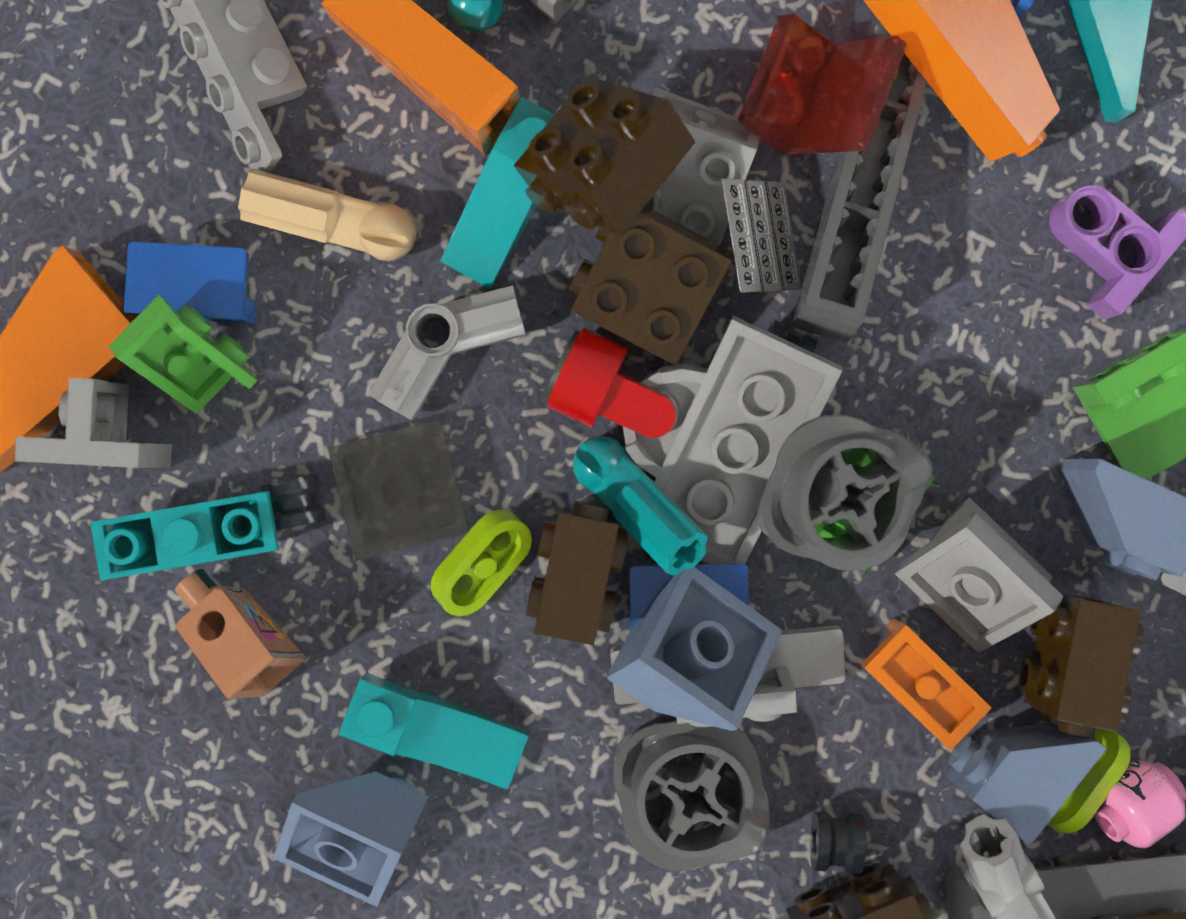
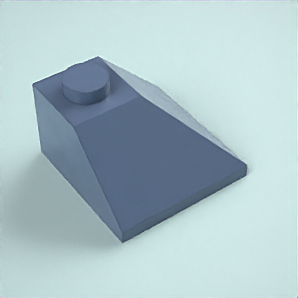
(696, 653)
(351, 832)

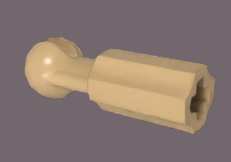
(326, 215)

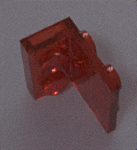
(817, 92)

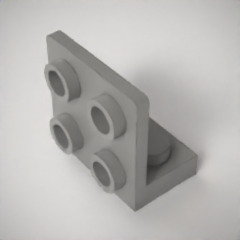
(695, 189)

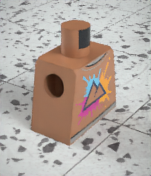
(234, 638)

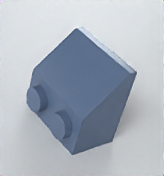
(1128, 518)
(1022, 772)

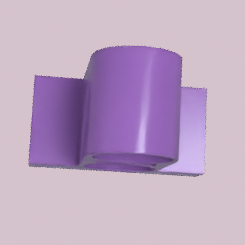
(1099, 244)

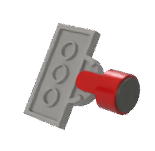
(702, 429)

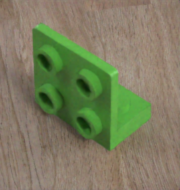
(1142, 406)

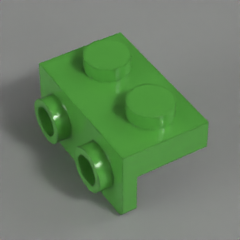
(180, 354)

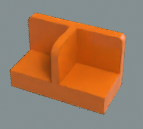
(925, 685)

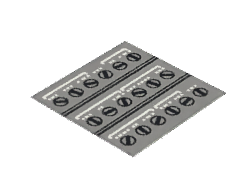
(761, 235)

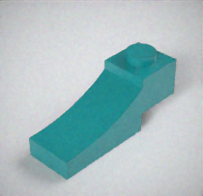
(432, 731)

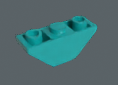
(184, 535)

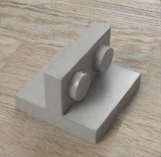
(95, 431)
(979, 579)

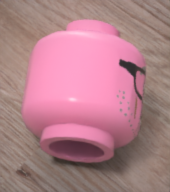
(1143, 805)

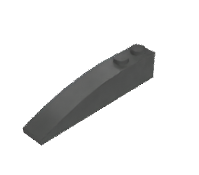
(859, 216)

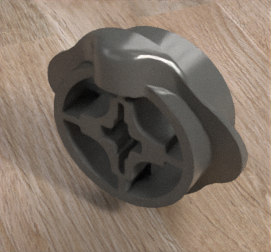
(869, 501)
(736, 828)

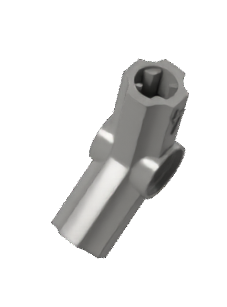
(473, 324)
(1002, 872)

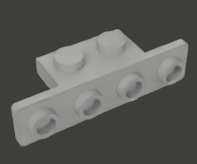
(242, 67)
(798, 660)

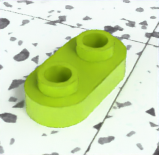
(481, 562)
(1096, 784)

